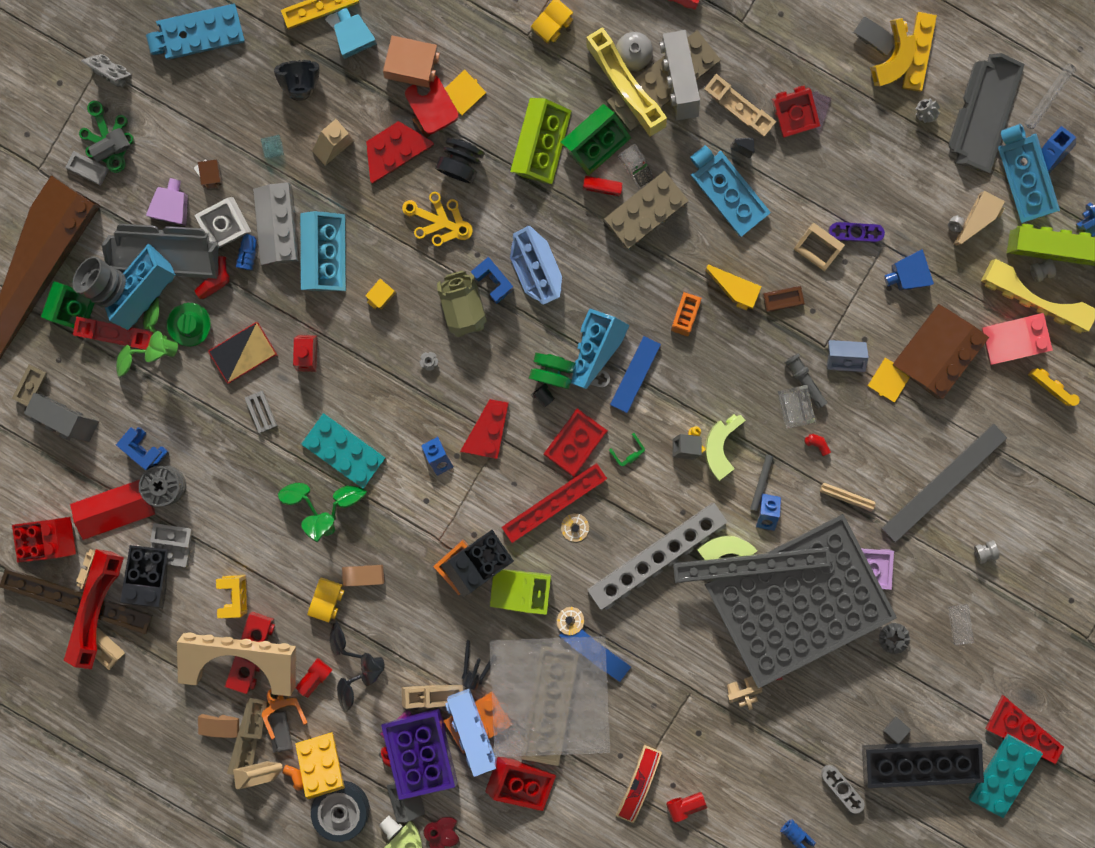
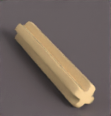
(847, 497)

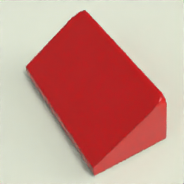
(602, 186)

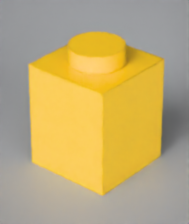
(380, 294)

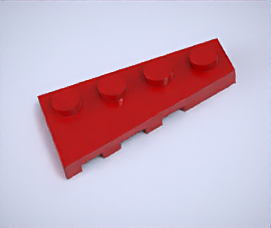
(1012, 720)

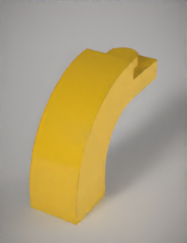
(901, 57)

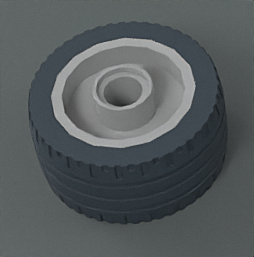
(337, 825)

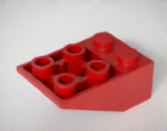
(43, 539)

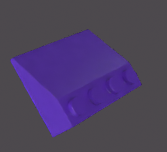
(419, 754)

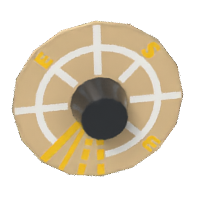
(575, 527)
(570, 621)

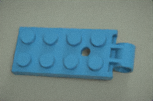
(204, 30)
(1028, 183)
(734, 196)

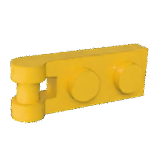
(1053, 387)

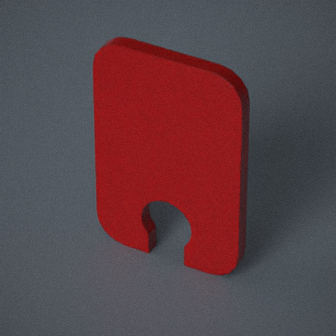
(434, 109)

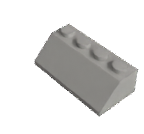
(276, 224)

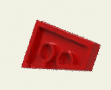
(488, 431)

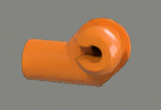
(296, 776)

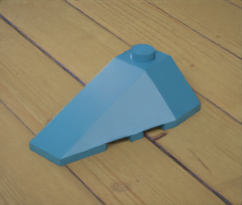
(599, 341)

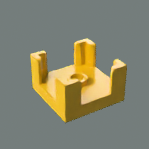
(238, 596)

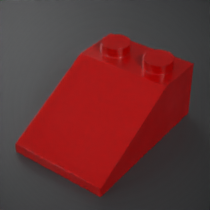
(519, 784)

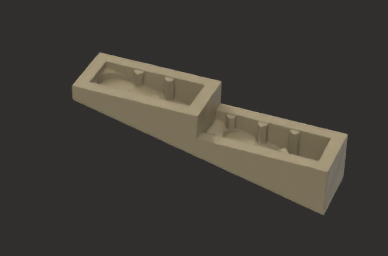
(247, 737)

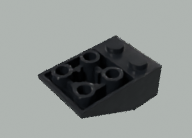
(477, 563)
(145, 577)

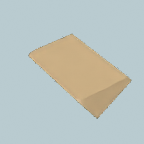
(107, 651)

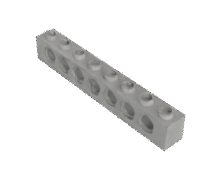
(606, 601)

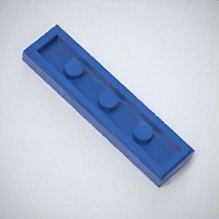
(635, 374)

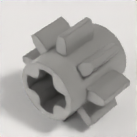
(927, 110)

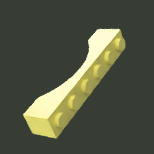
(610, 61)
(1004, 278)

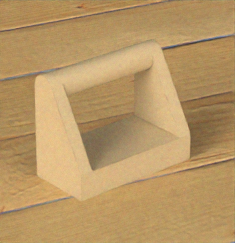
(825, 238)
(256, 774)

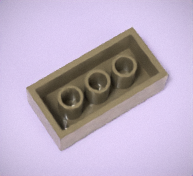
(645, 210)

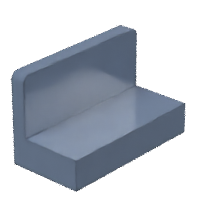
(847, 356)

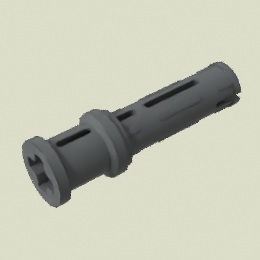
(801, 373)

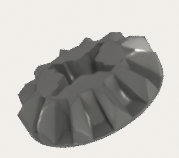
(889, 631)

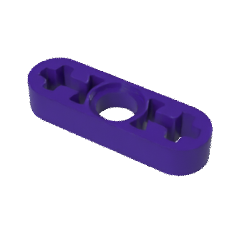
(870, 227)

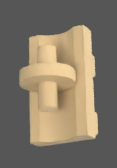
(736, 694)

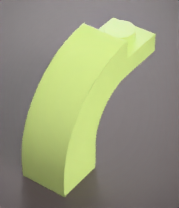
(714, 444)
(724, 545)

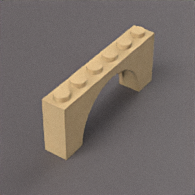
(275, 660)

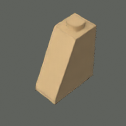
(332, 142)

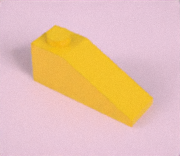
(736, 288)

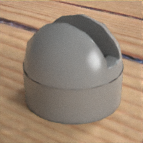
(954, 227)

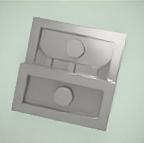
(175, 540)

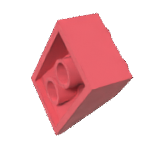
(1017, 338)

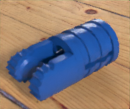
(247, 252)
(796, 834)

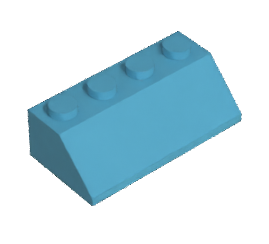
(322, 251)

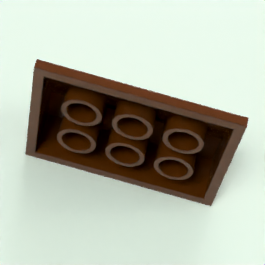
(940, 351)

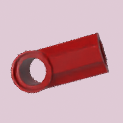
(316, 674)
(681, 808)

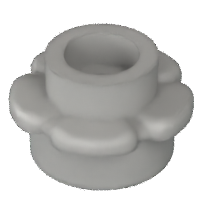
(428, 366)

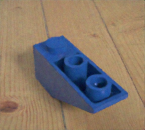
(1058, 147)

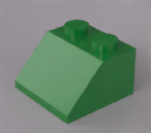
(65, 304)

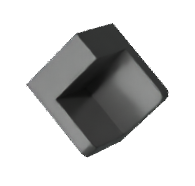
(687, 446)

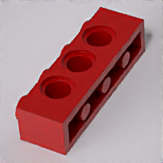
(236, 679)

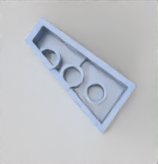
(471, 732)

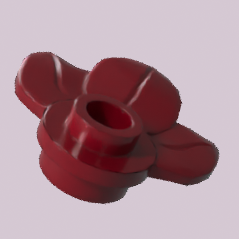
(444, 833)

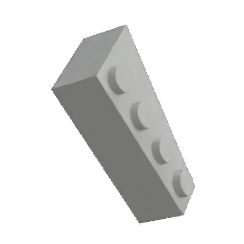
(681, 75)

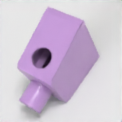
(169, 204)

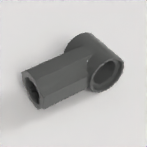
(113, 144)

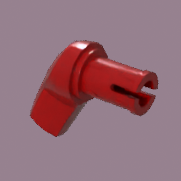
(212, 285)

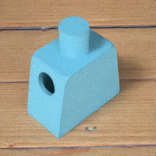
(352, 34)

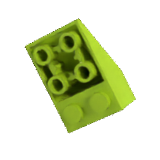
(521, 591)

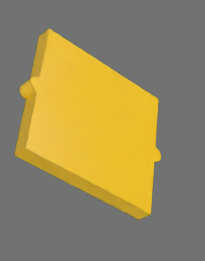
(464, 92)
(888, 380)

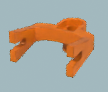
(276, 704)

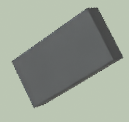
(280, 727)

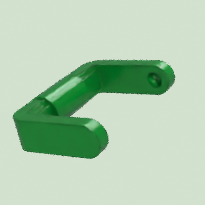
(631, 458)

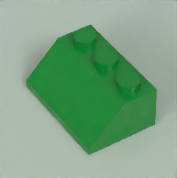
(596, 139)

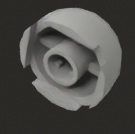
(635, 50)

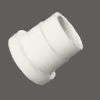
(390, 827)

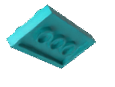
(343, 450)
(1005, 775)

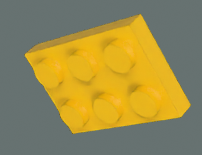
(319, 765)

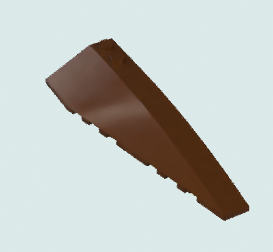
(45, 242)

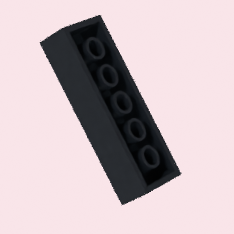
(922, 764)

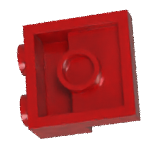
(795, 111)

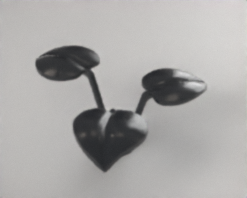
(370, 667)

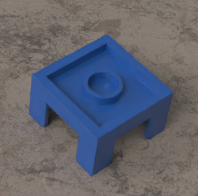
(496, 276)
(130, 446)

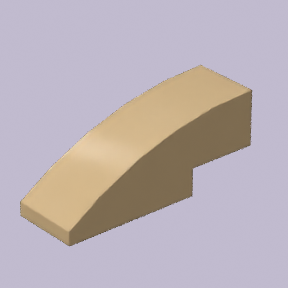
(428, 696)

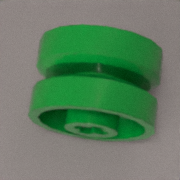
(552, 370)

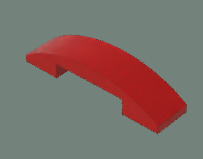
(111, 333)

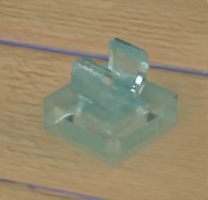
(272, 146)

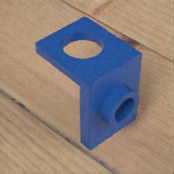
(435, 455)
(769, 511)

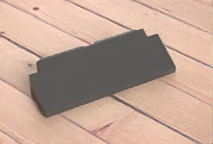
(985, 111)
(184, 248)

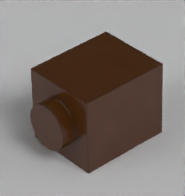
(210, 174)

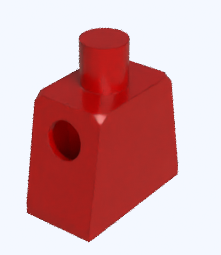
(305, 353)

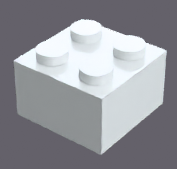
(223, 222)

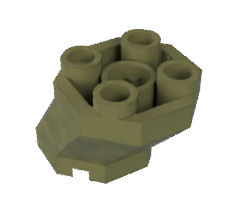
(462, 303)

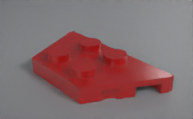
(393, 149)

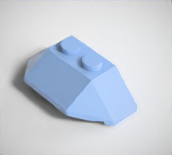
(535, 265)

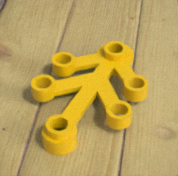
(440, 221)

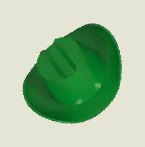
(188, 324)

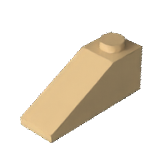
(984, 211)

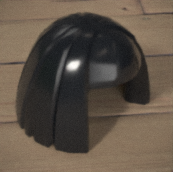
(298, 78)

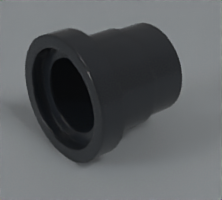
(543, 395)

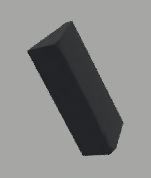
(744, 146)

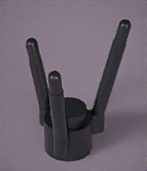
(472, 678)

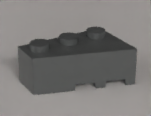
(60, 418)

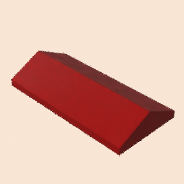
(110, 510)

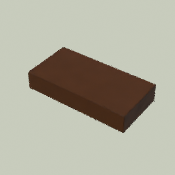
(783, 299)

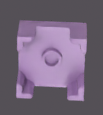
(882, 565)

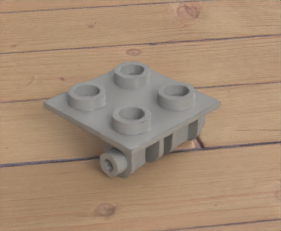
(104, 67)

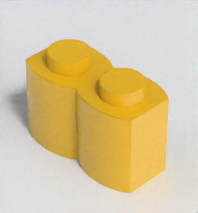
(552, 21)
(325, 600)

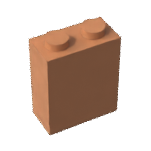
(411, 61)

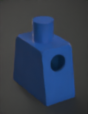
(910, 272)

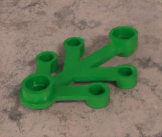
(104, 131)

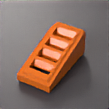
(682, 329)

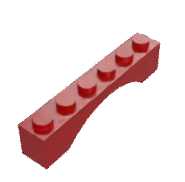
(82, 643)

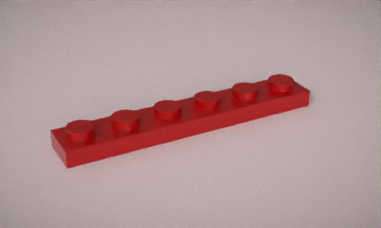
(554, 502)

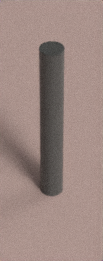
(761, 483)

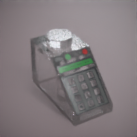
(636, 166)

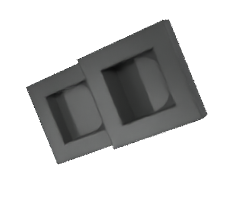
(875, 35)

